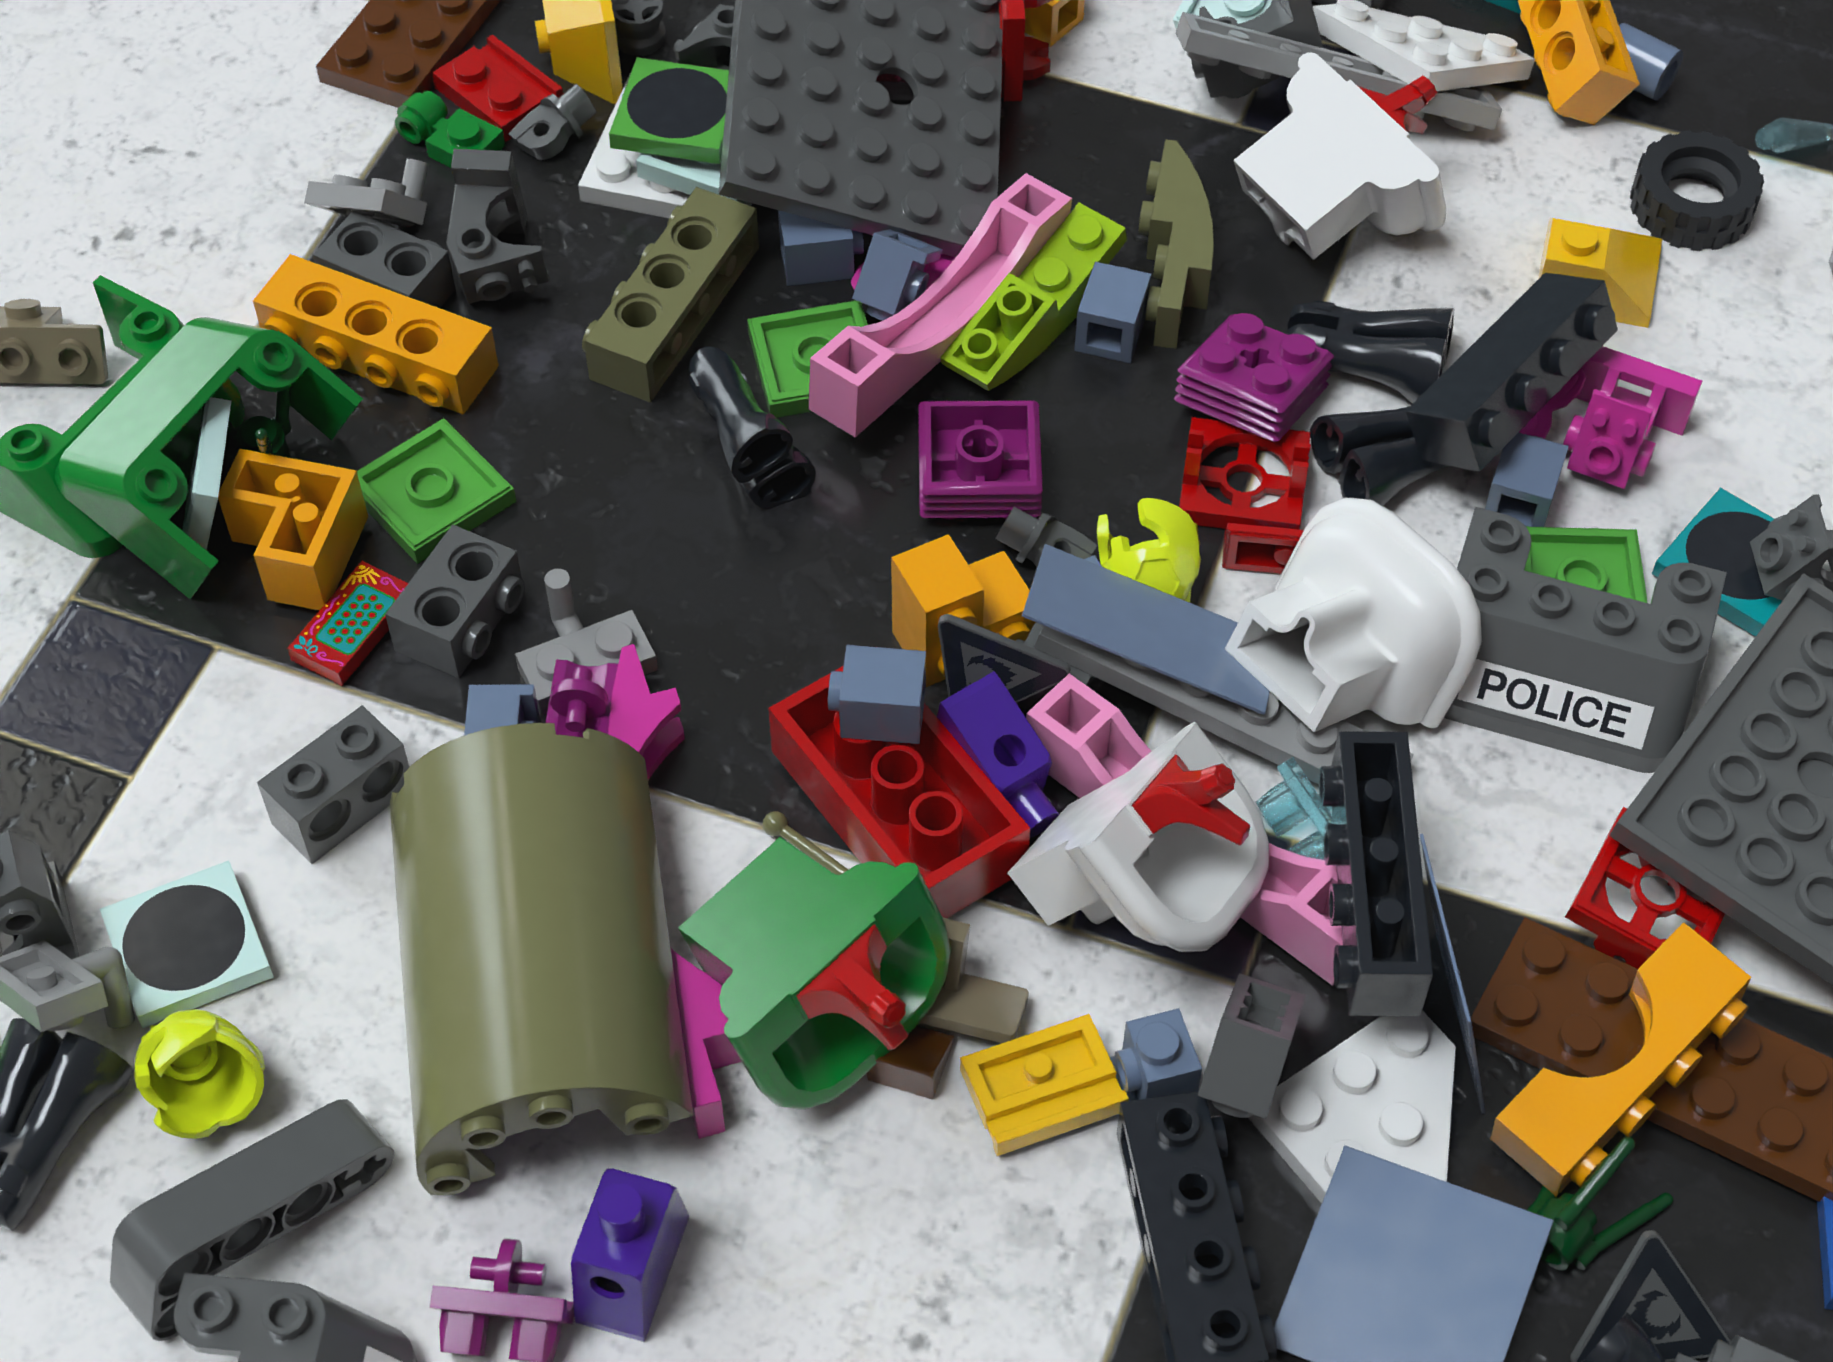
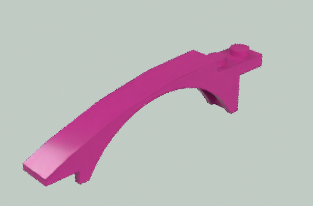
(649, 727)

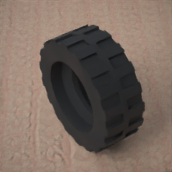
(1704, 159)

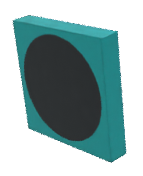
(1721, 540)

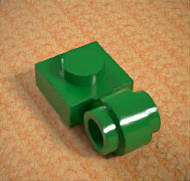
(425, 119)

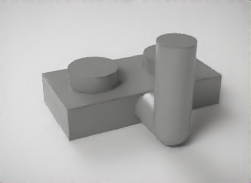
(382, 201)
(583, 646)
(60, 991)

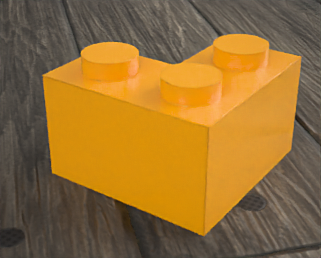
(300, 520)
(939, 582)

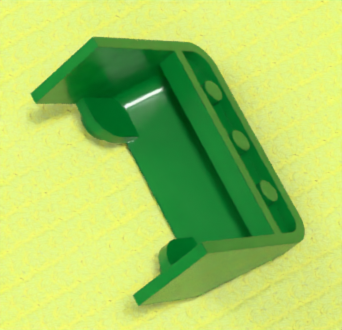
(33, 450)
(117, 461)

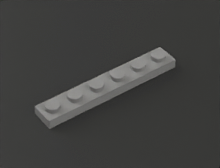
(1265, 54)
(1272, 736)

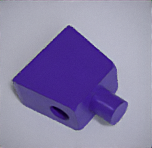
(1003, 746)
(627, 1240)

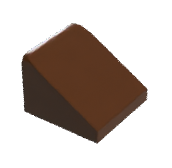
(915, 1063)

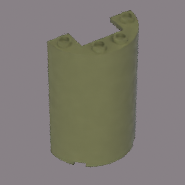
(531, 945)

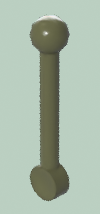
(776, 825)

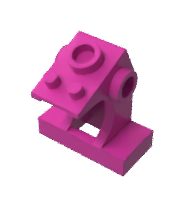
(1617, 424)

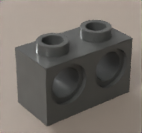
(389, 259)
(456, 601)
(335, 784)
(1251, 1047)

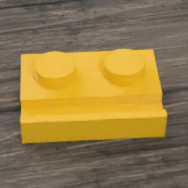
(1043, 1084)

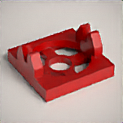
(1021, 56)
(1206, 510)
(1632, 939)

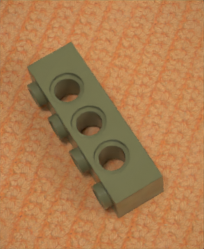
(671, 294)

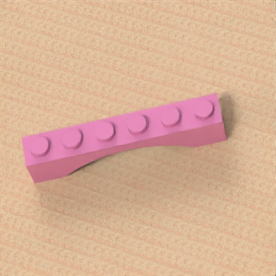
(878, 363)
(1097, 744)

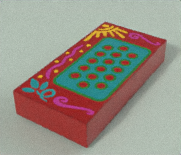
(347, 624)

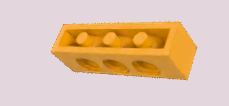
(1580, 55)
(379, 334)

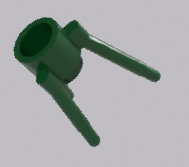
(263, 433)
(1572, 1232)

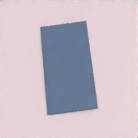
(1140, 626)

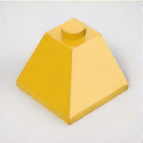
(582, 45)
(1619, 257)

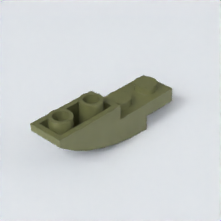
(1178, 241)

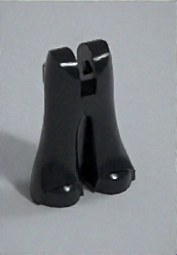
(1386, 346)
(753, 441)
(1371, 452)
(44, 1100)

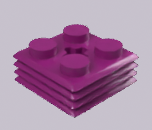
(1254, 376)
(979, 459)

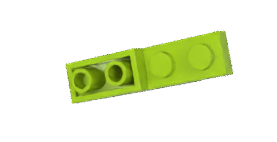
(1036, 306)

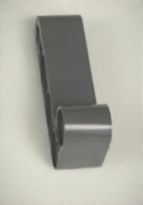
(242, 1207)

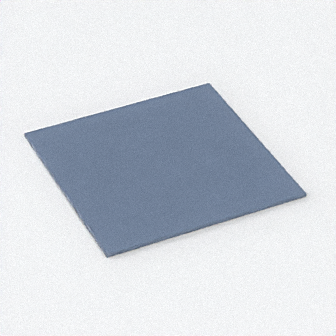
(1452, 974)
(1409, 1270)

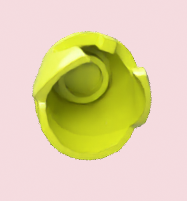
(1162, 563)
(198, 1073)

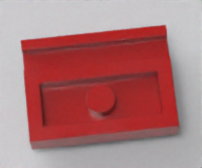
(494, 84)

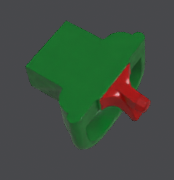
(819, 968)

